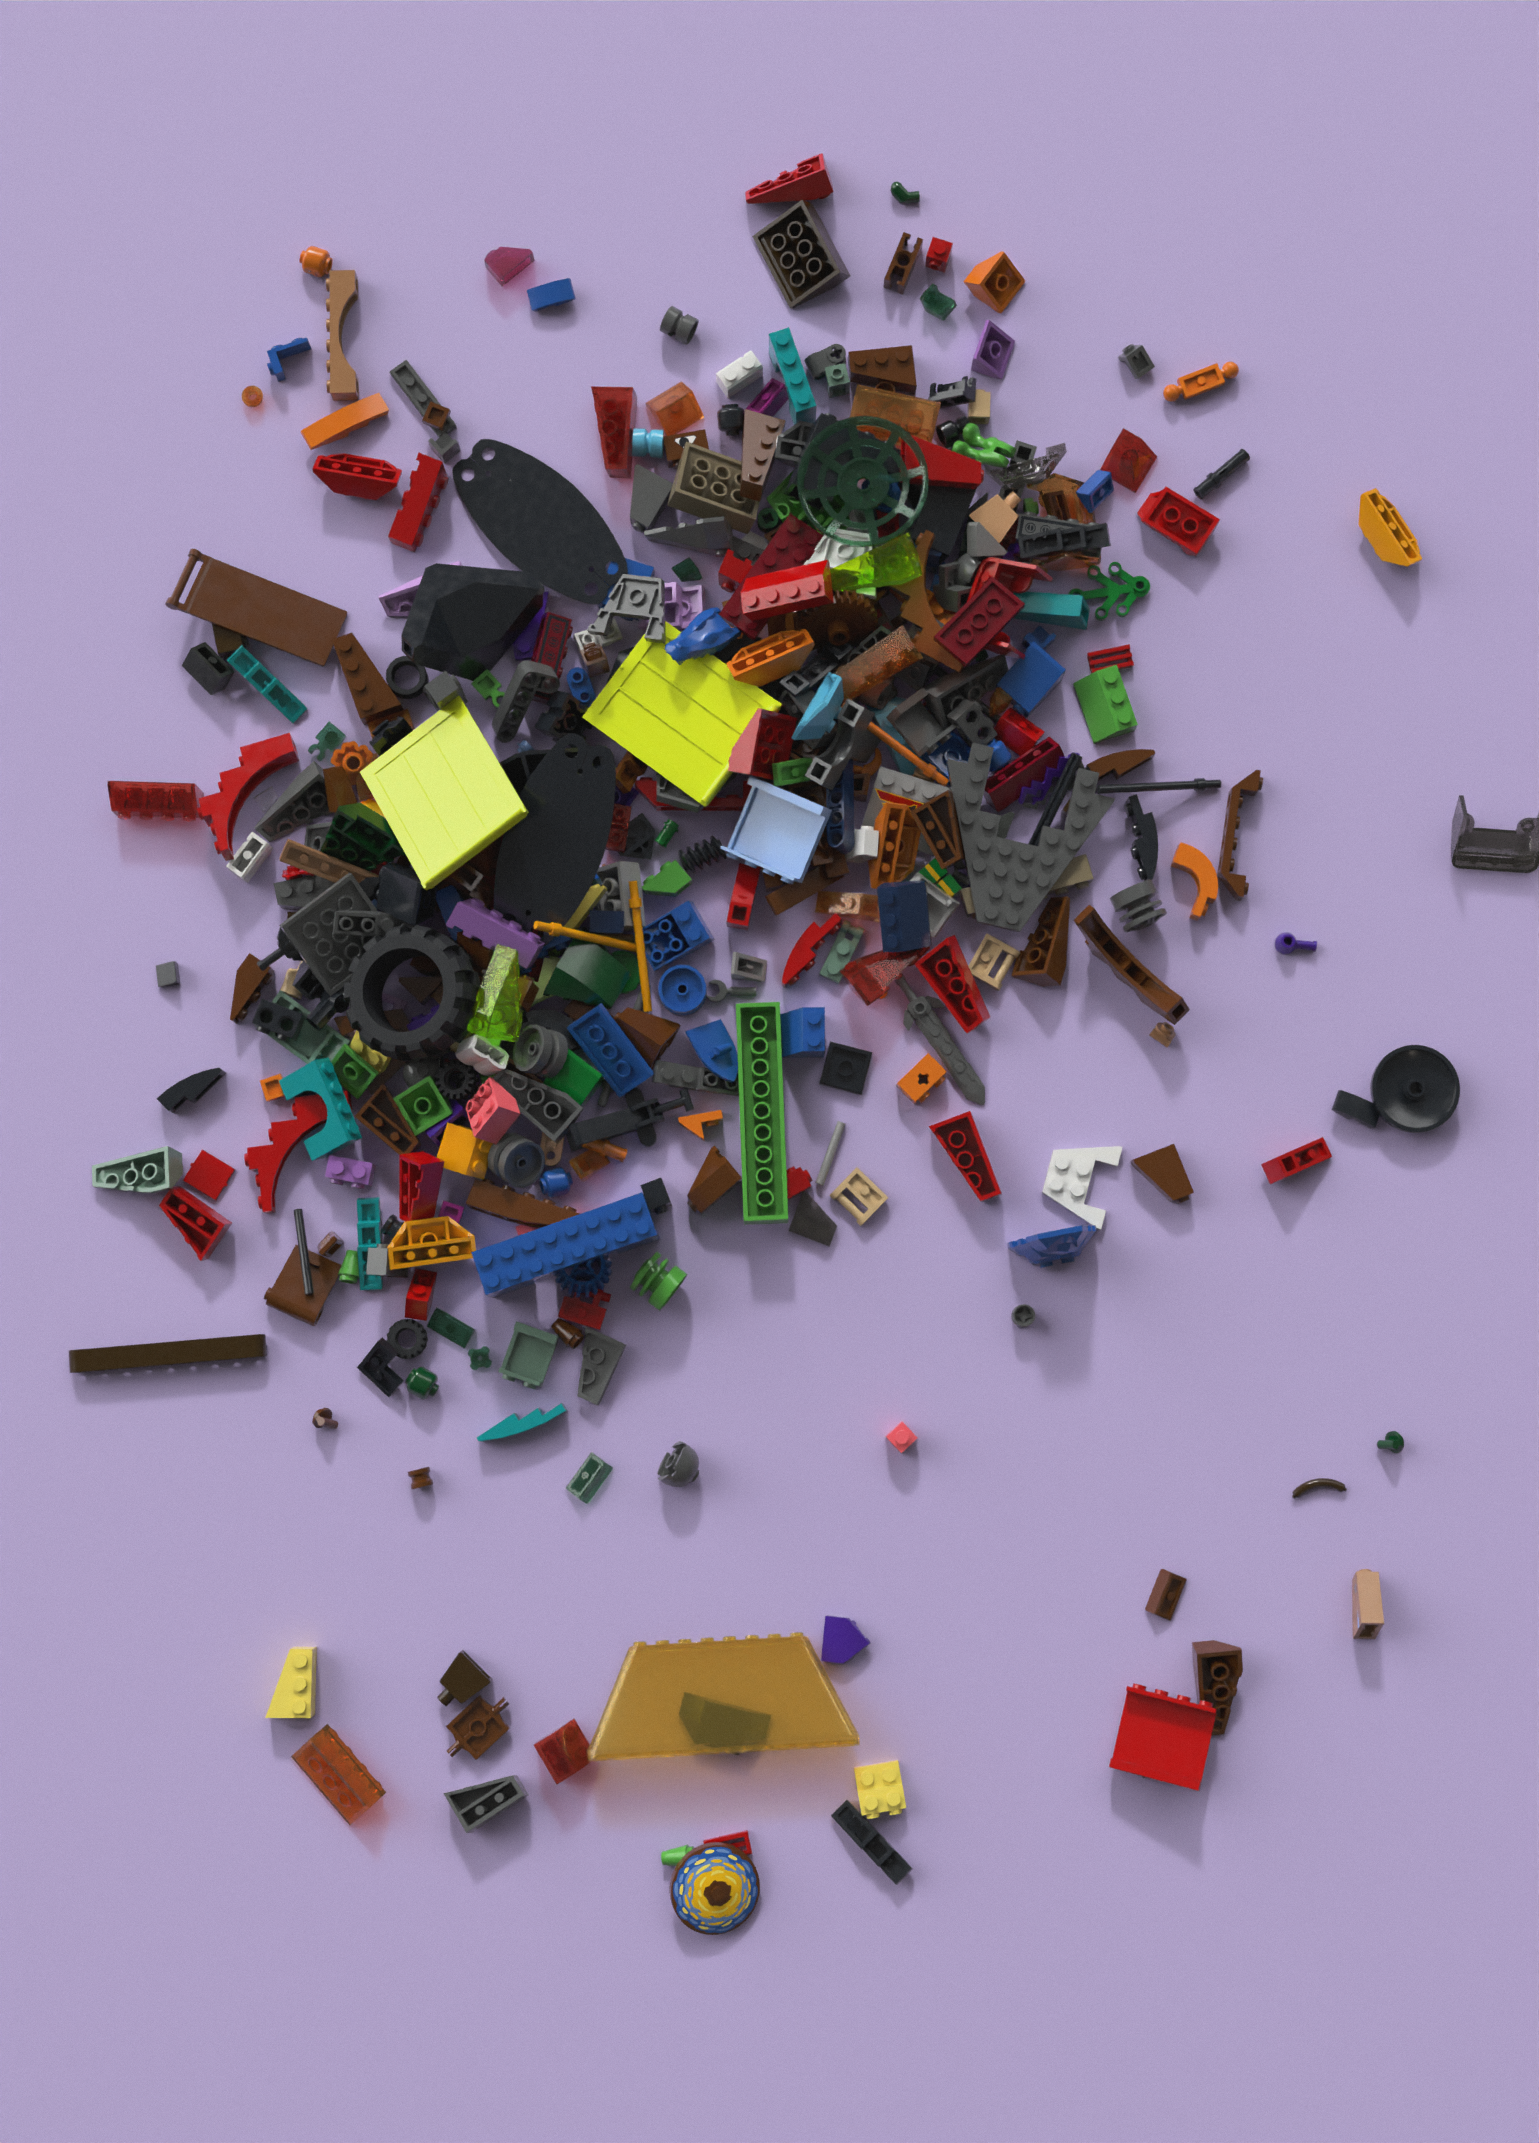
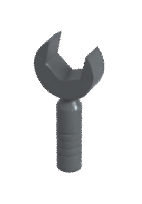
(733, 991)

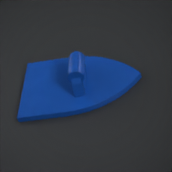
(715, 1049)

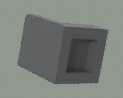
(444, 447)

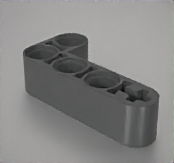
(507, 723)

